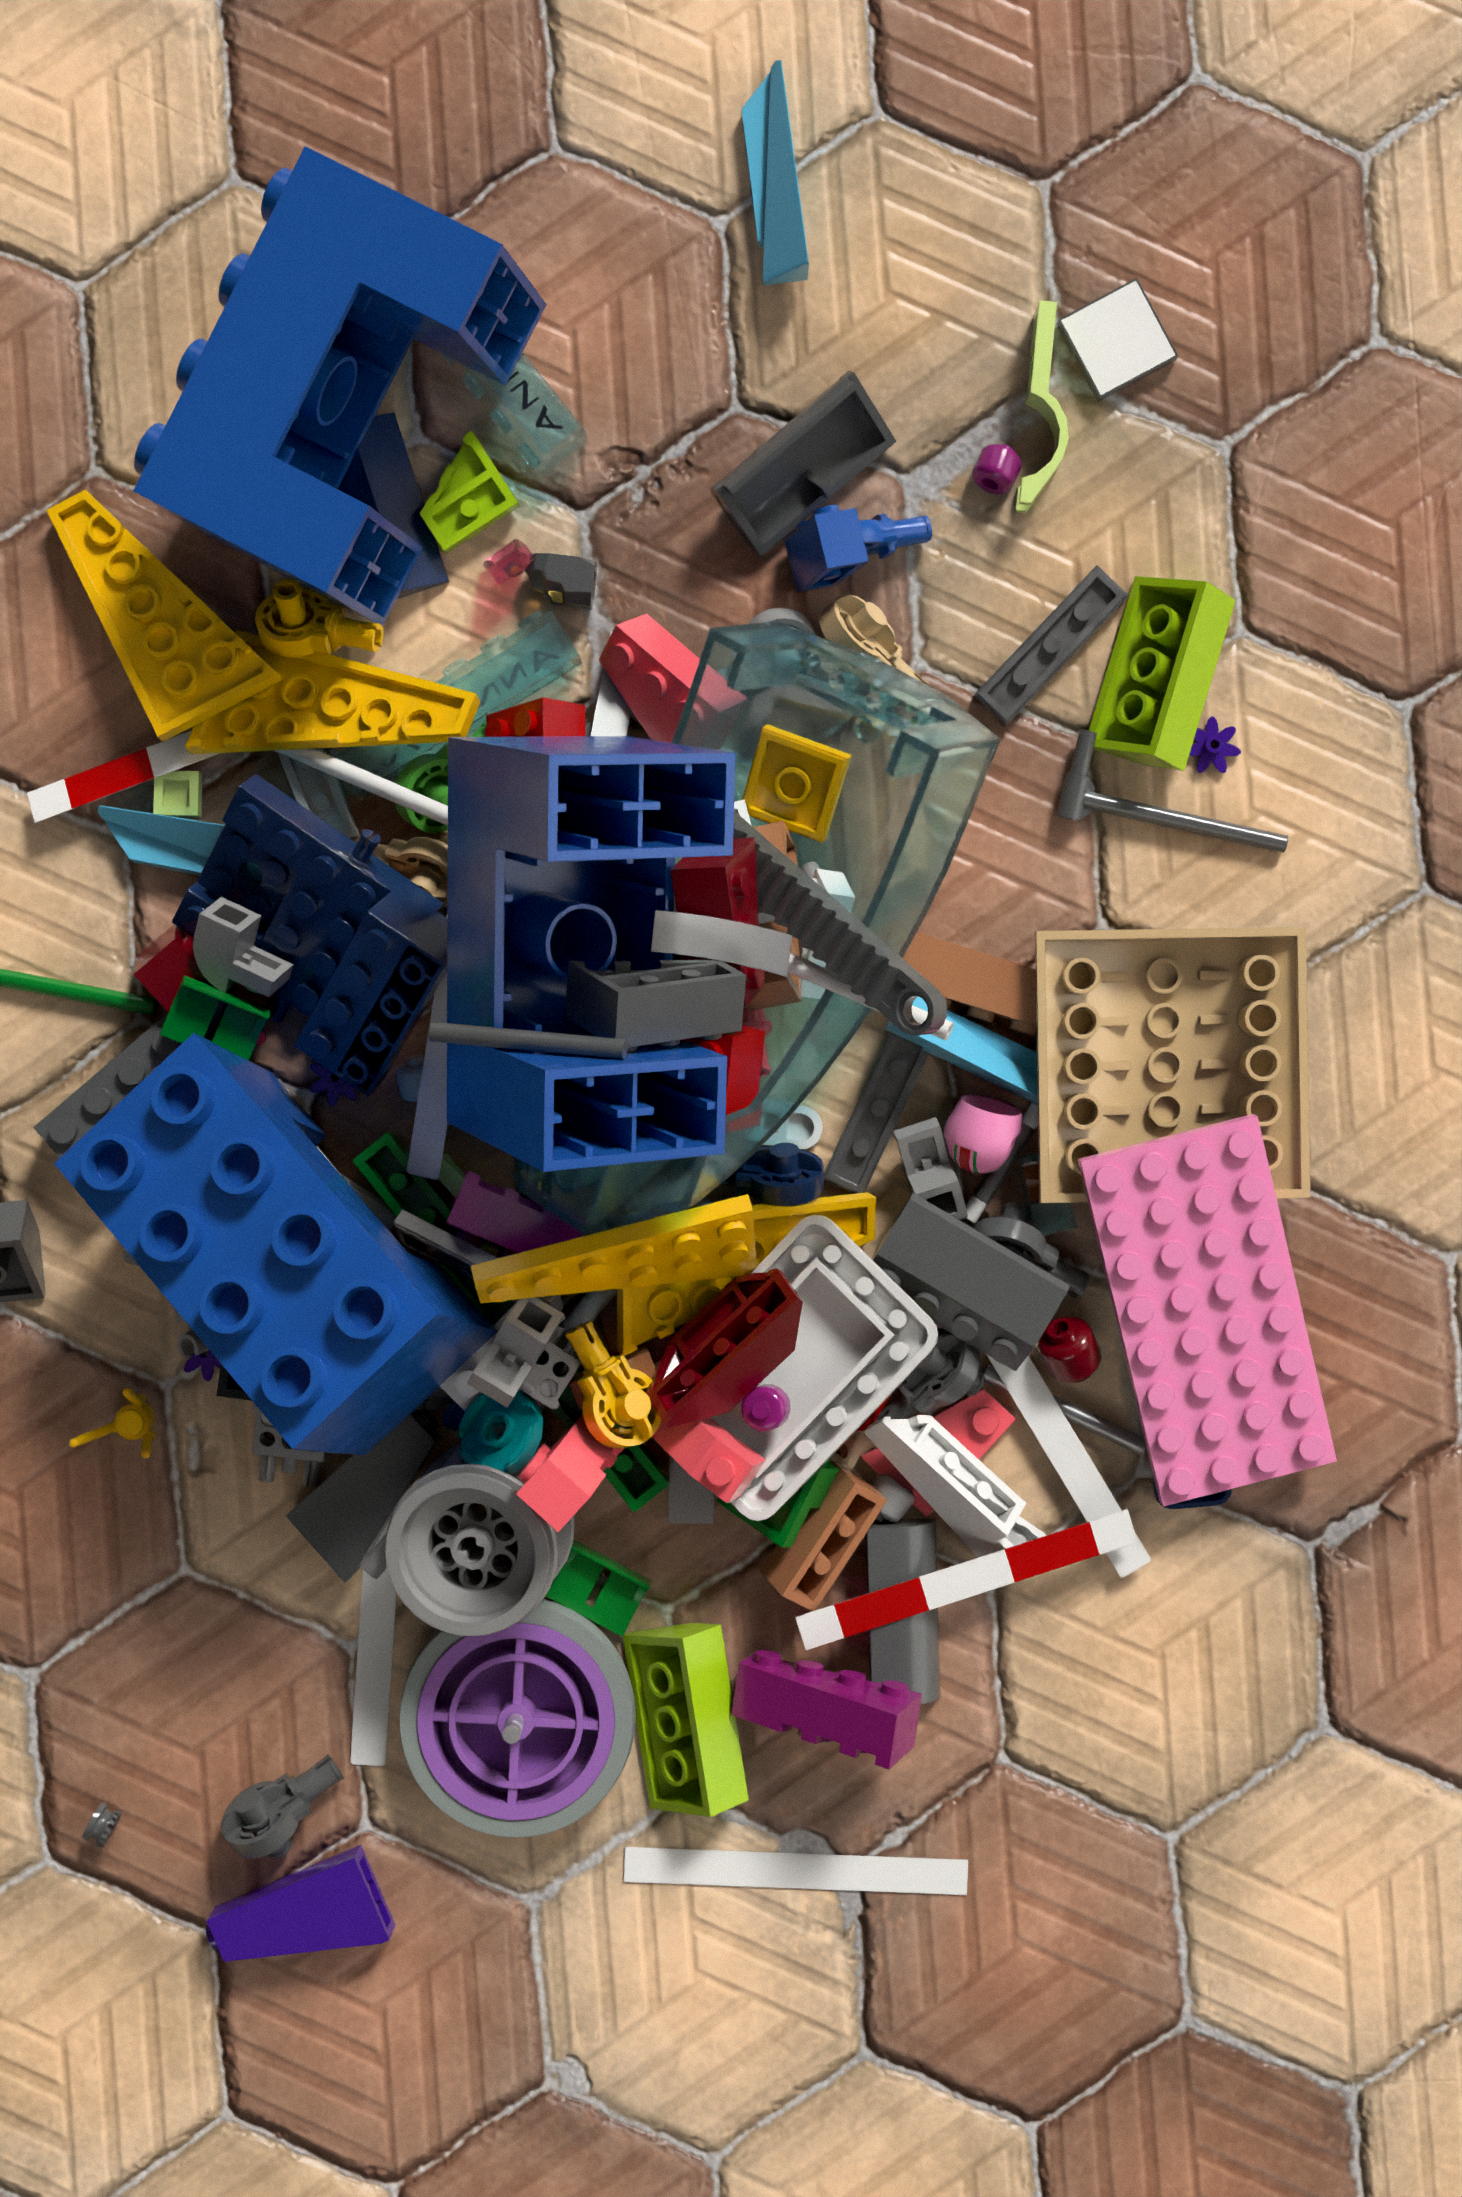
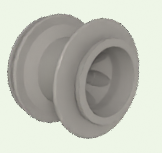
(441, 1569)

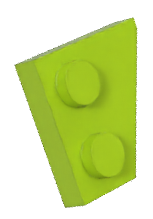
(467, 498)

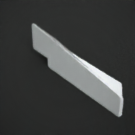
(954, 1483)

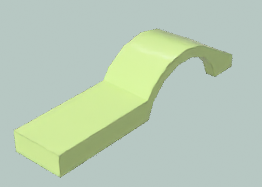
(1041, 400)

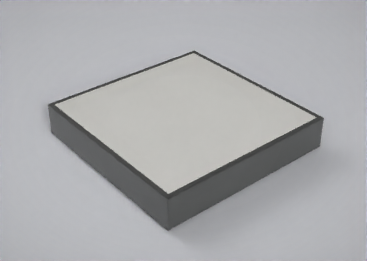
(1117, 340)

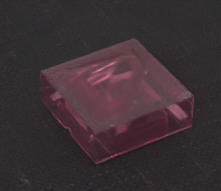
(509, 561)

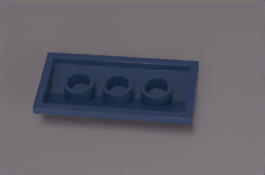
(386, 482)

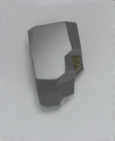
(564, 579)

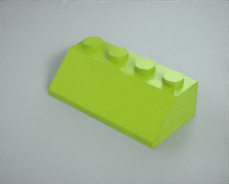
(1161, 671)
(686, 1719)

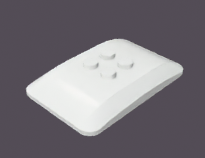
(850, 1354)

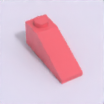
(711, 1456)

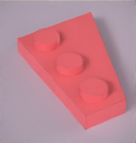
(971, 1420)

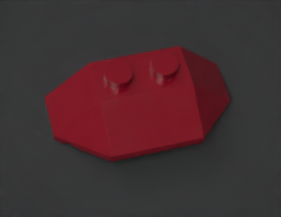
(727, 1348)

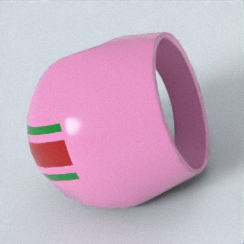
(982, 1132)

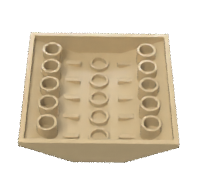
(1168, 1038)

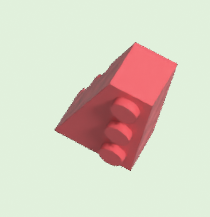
(650, 673)
(566, 1475)

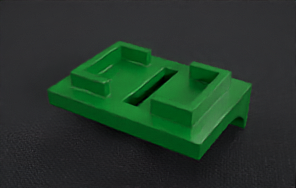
(195, 1007)
(618, 1597)

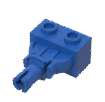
(838, 544)

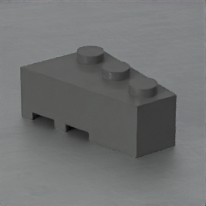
(658, 1004)

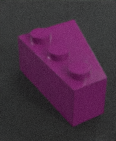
(504, 1219)

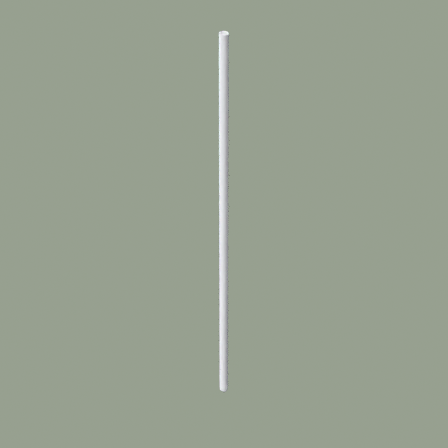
(437, 811)

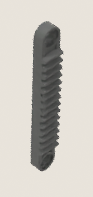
(841, 939)

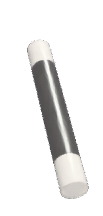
(993, 1179)

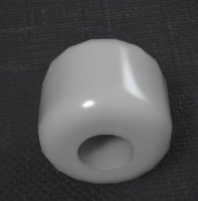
(898, 1498)

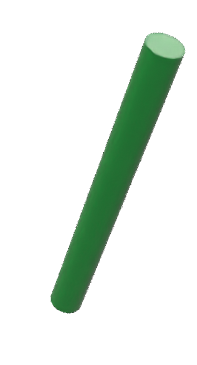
(78, 992)

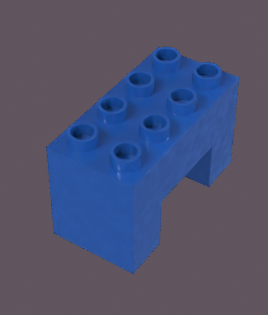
(304, 364)
(559, 861)
(271, 1251)

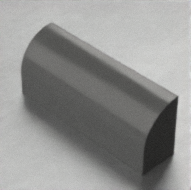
(908, 1647)

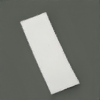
(721, 941)

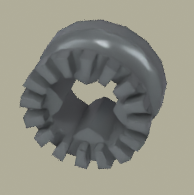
(101, 1824)

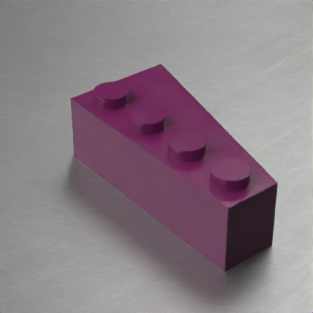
(828, 1706)

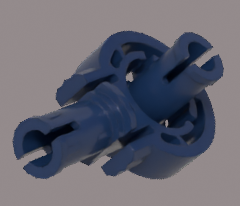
(774, 1175)

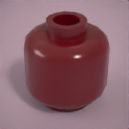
(1069, 1350)

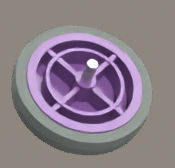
(519, 1722)

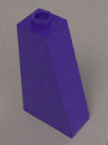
(307, 1911)

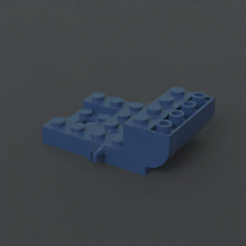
(353, 927)

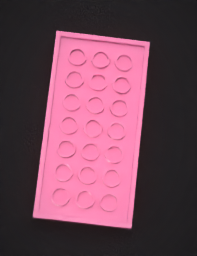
(1207, 1309)

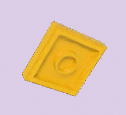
(795, 782)

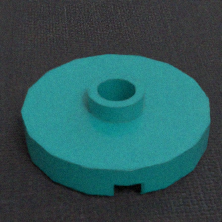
(485, 1424)

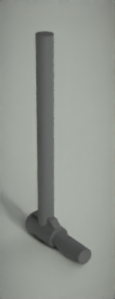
(1079, 798)

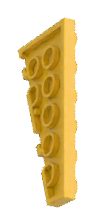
(166, 637)
(334, 705)
(668, 1249)
(662, 1307)

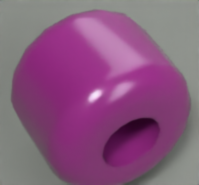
(996, 469)
(766, 1408)

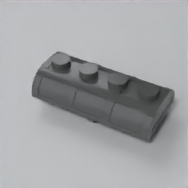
(803, 464)

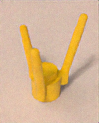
(130, 1422)

